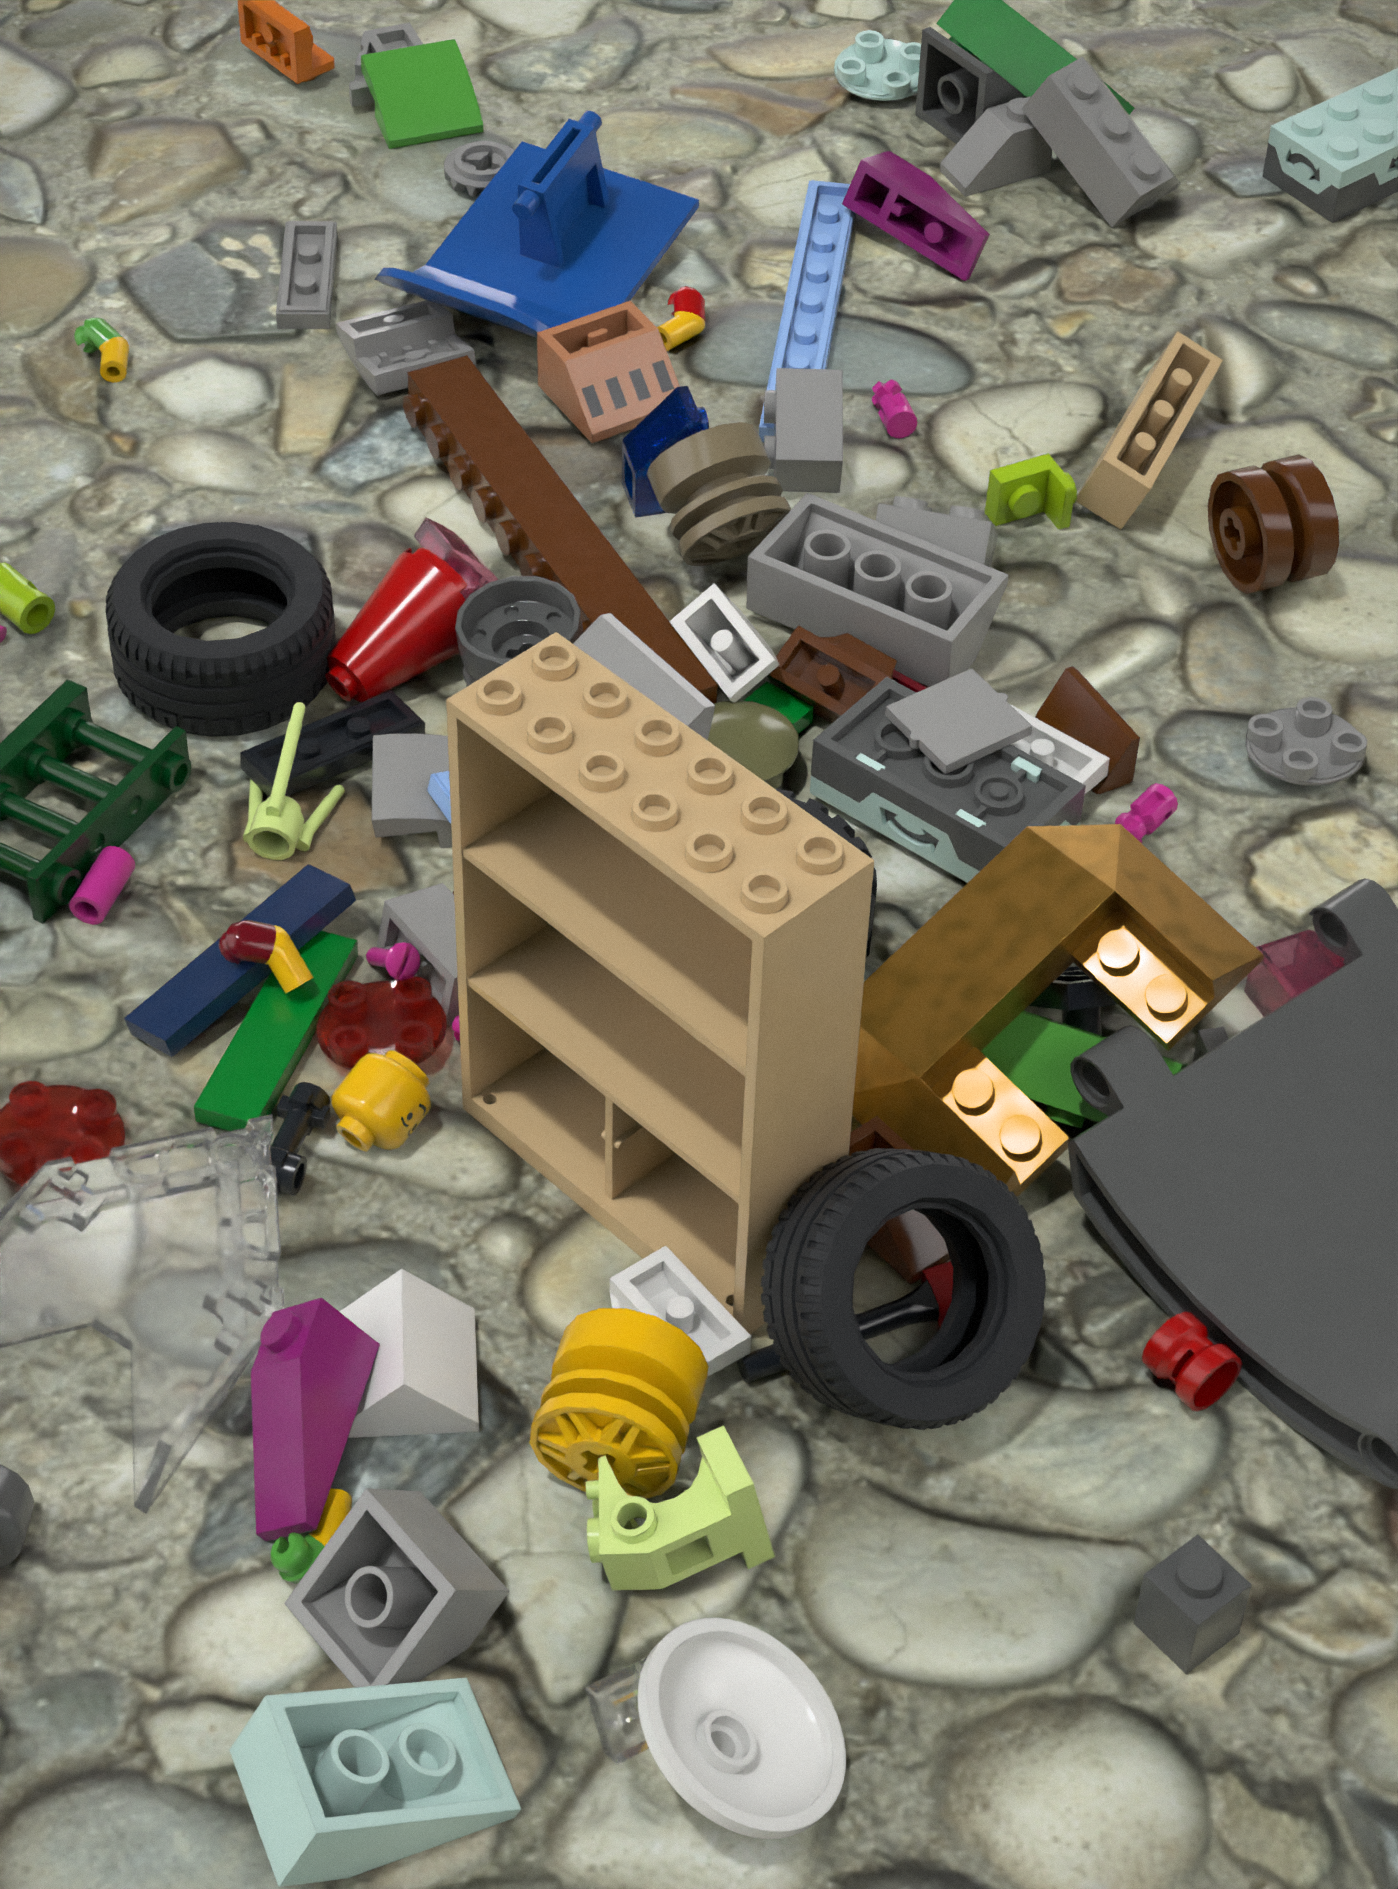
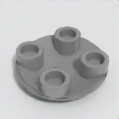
(1305, 744)

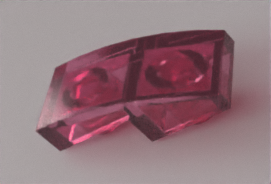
(456, 553)

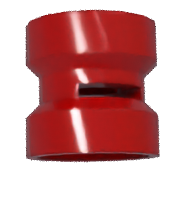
(1191, 1361)

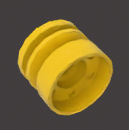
(621, 1392)

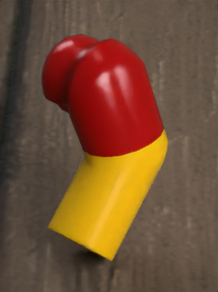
(688, 317)

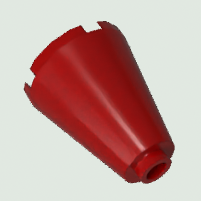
(400, 628)

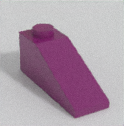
(916, 212)
(302, 1411)

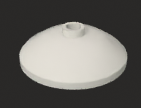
(741, 1728)

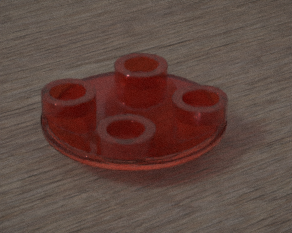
(381, 1019)
(56, 1124)

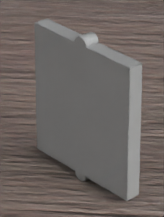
(958, 721)

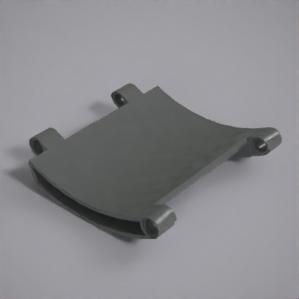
(1272, 1187)

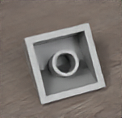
(395, 1591)

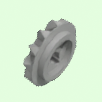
(469, 165)

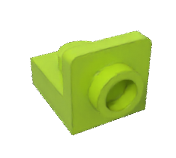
(1029, 489)

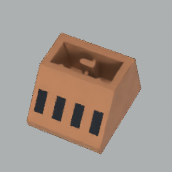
(605, 370)

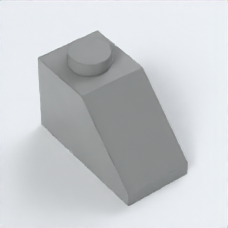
(997, 151)

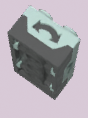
(1339, 150)
(948, 818)

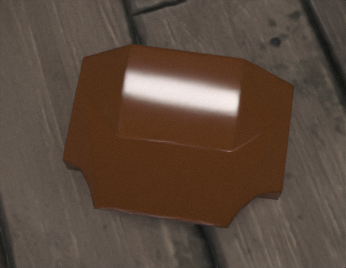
(829, 671)

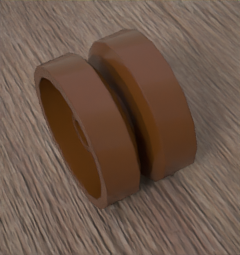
(1273, 523)

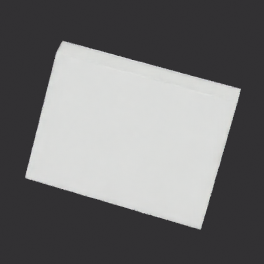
(423, 1364)

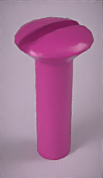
(400, 961)

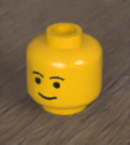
(381, 1101)

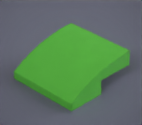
(422, 93)

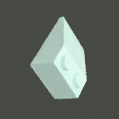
(368, 1776)

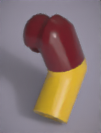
(265, 945)

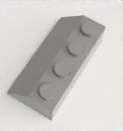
(876, 583)

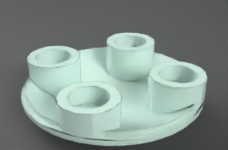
(879, 67)

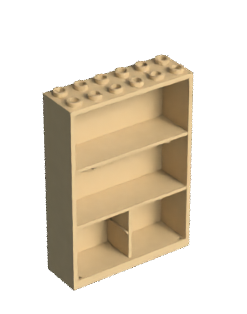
(649, 964)

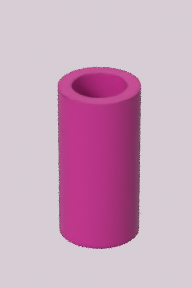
(102, 885)

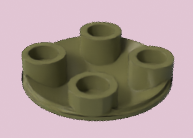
(755, 738)

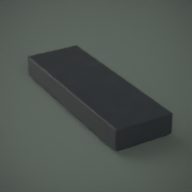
(332, 743)

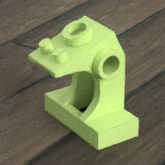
(682, 1534)

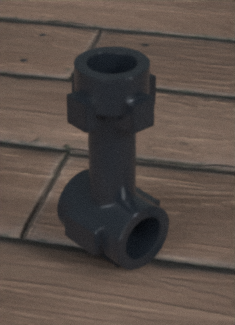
(302, 1111)

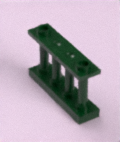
(36, 755)

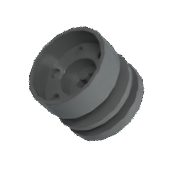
(511, 618)

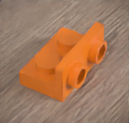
(282, 40)

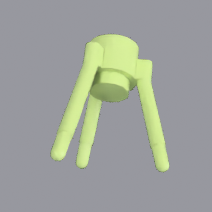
(277, 824)

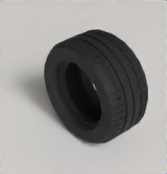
(218, 573)
(994, 1287)

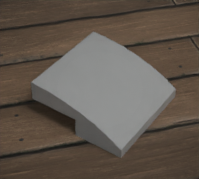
(401, 341)
(400, 785)

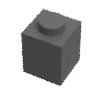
(1192, 1604)

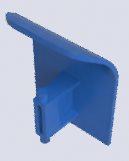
(551, 238)

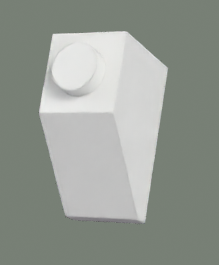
(725, 642)

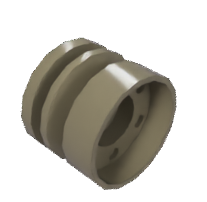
(718, 493)

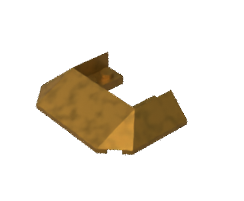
(994, 949)

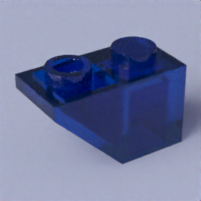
(662, 428)

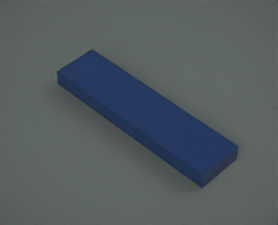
(214, 985)

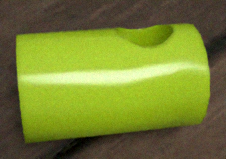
(23, 602)

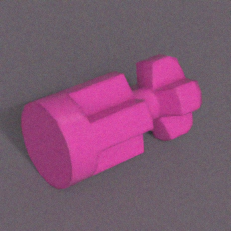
(894, 409)
(1149, 811)

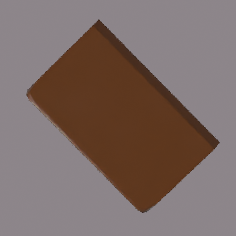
(1088, 718)

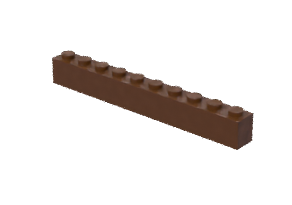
(533, 508)

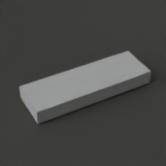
(307, 275)

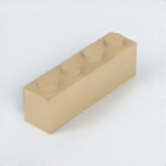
(1149, 431)

